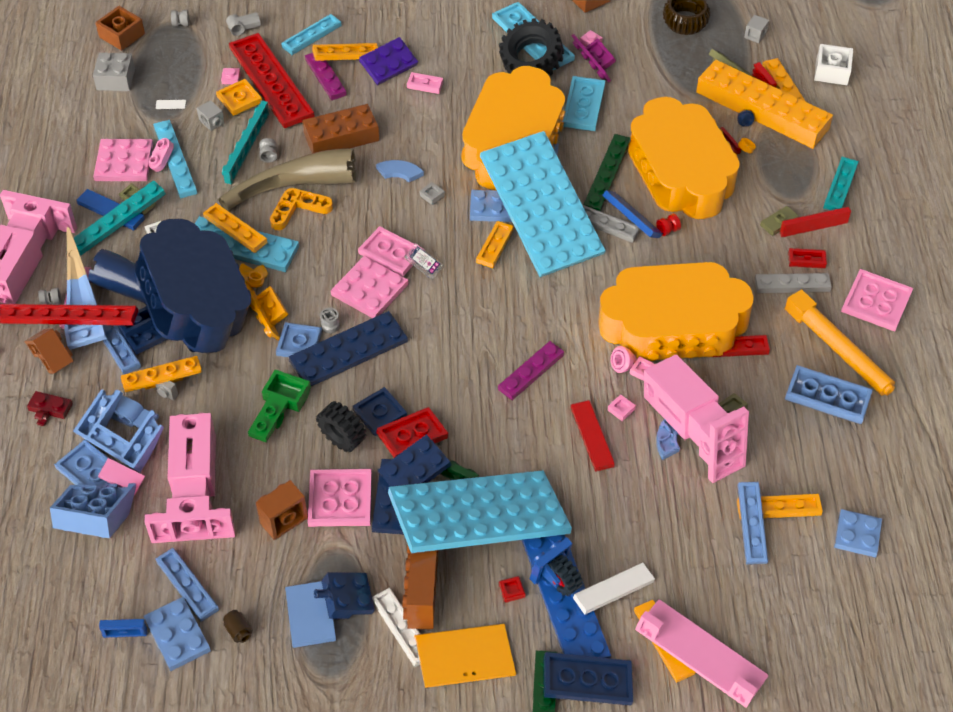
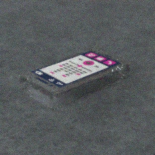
(423, 261)

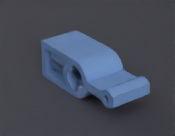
(130, 412)

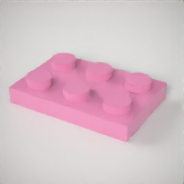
(387, 250)

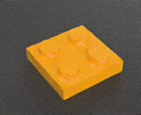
(239, 97)

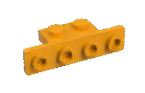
(269, 309)
(162, 373)

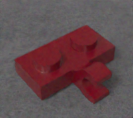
(48, 405)

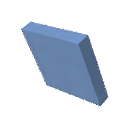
(297, 338)

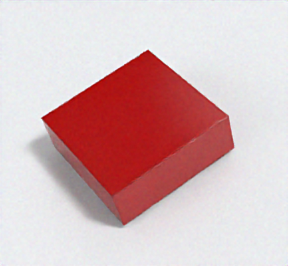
(512, 589)

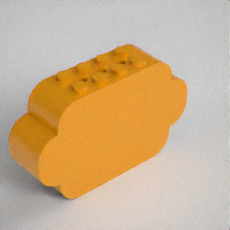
(508, 111)
(683, 157)
(675, 310)

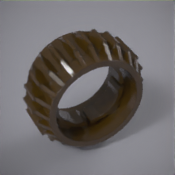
(686, 24)

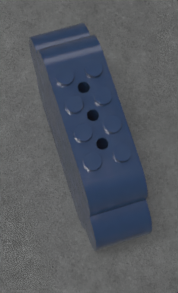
(192, 285)

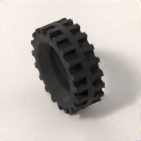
(527, 34)

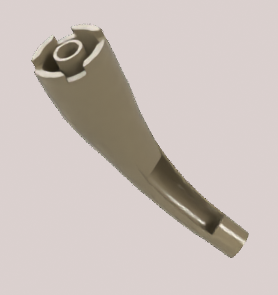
(322, 167)

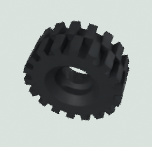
(341, 426)

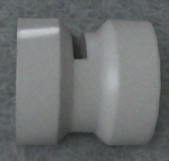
(183, 16)
(268, 150)
(46, 297)
(329, 320)

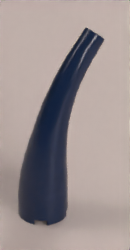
(116, 275)

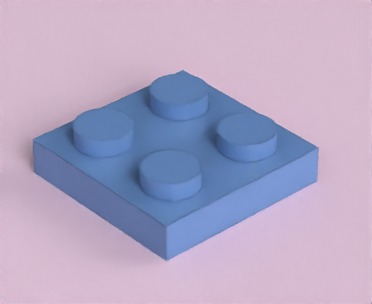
(858, 533)

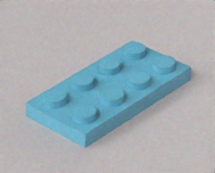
(584, 103)

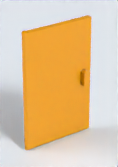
(453, 653)

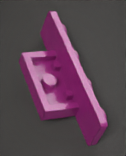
(597, 54)

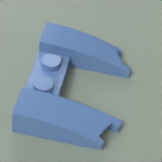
(132, 453)

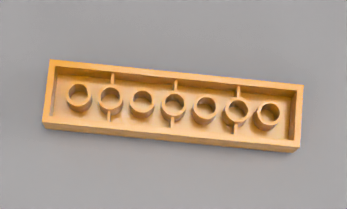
(768, 104)

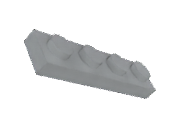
(792, 283)

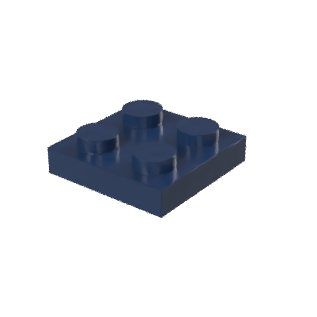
(379, 410)

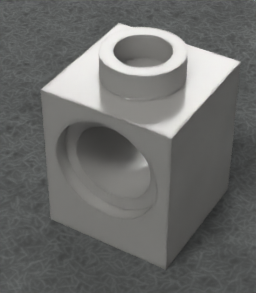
(756, 28)
(210, 115)

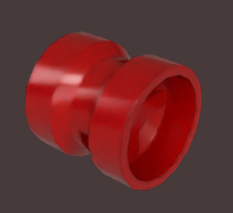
(668, 224)

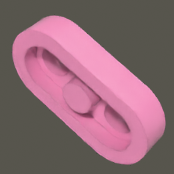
(160, 154)

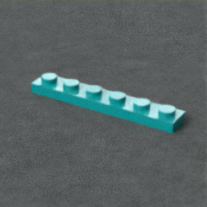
(246, 142)
(118, 217)

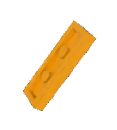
(495, 244)

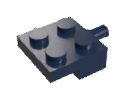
(142, 334)
(346, 594)

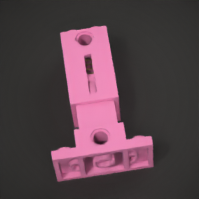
(21, 241)
(695, 414)
(192, 484)

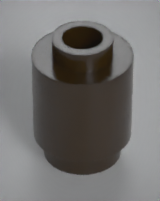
(237, 626)

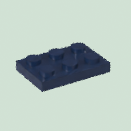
(416, 464)

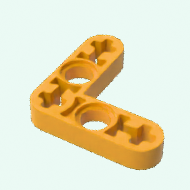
(297, 200)

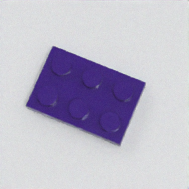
(388, 61)

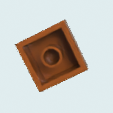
(120, 28)
(282, 509)

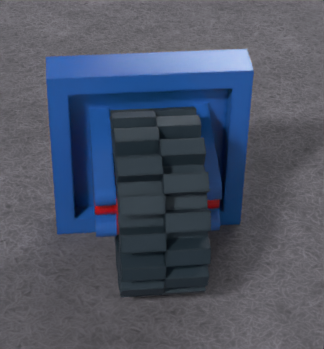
(557, 568)

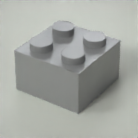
(114, 71)

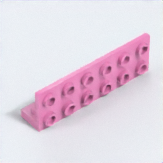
(702, 652)

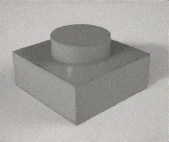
(432, 193)
(167, 389)

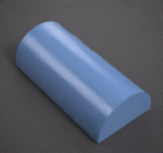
(828, 394)

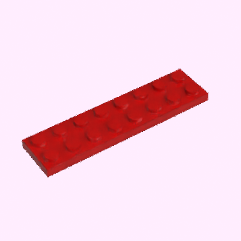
(271, 80)

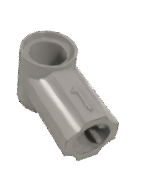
(239, 24)

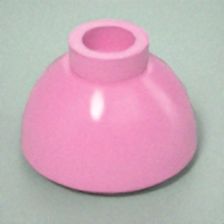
(622, 359)

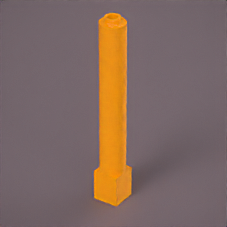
(804, 310)

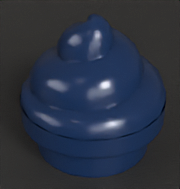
(745, 118)

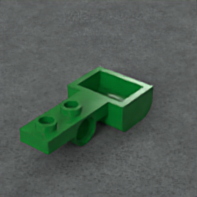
(280, 393)

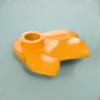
(253, 277)

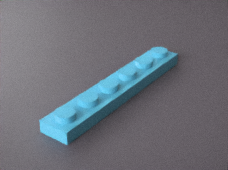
(176, 161)

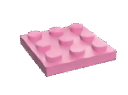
(123, 160)
(369, 287)
(877, 300)
(340, 497)

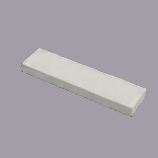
(613, 588)
(392, 613)

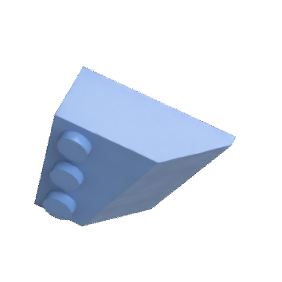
(92, 509)

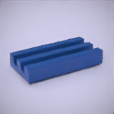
(123, 628)

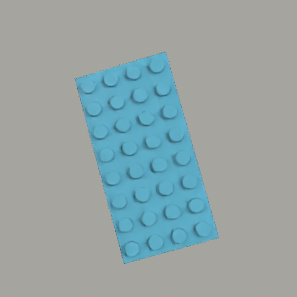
(542, 203)
(478, 511)

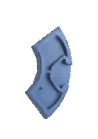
(399, 169)
(667, 440)

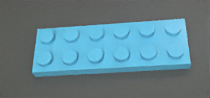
(516, 14)
(275, 254)

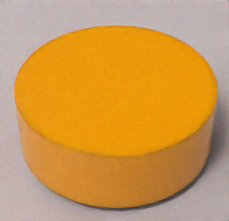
(747, 145)

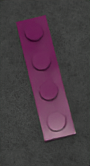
(326, 77)
(530, 370)

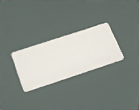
(170, 104)

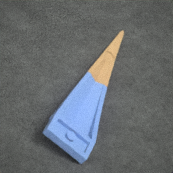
(79, 293)

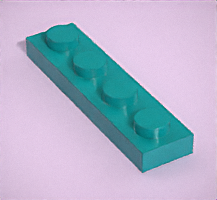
(841, 184)

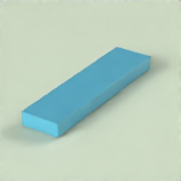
(311, 34)

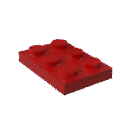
(407, 430)

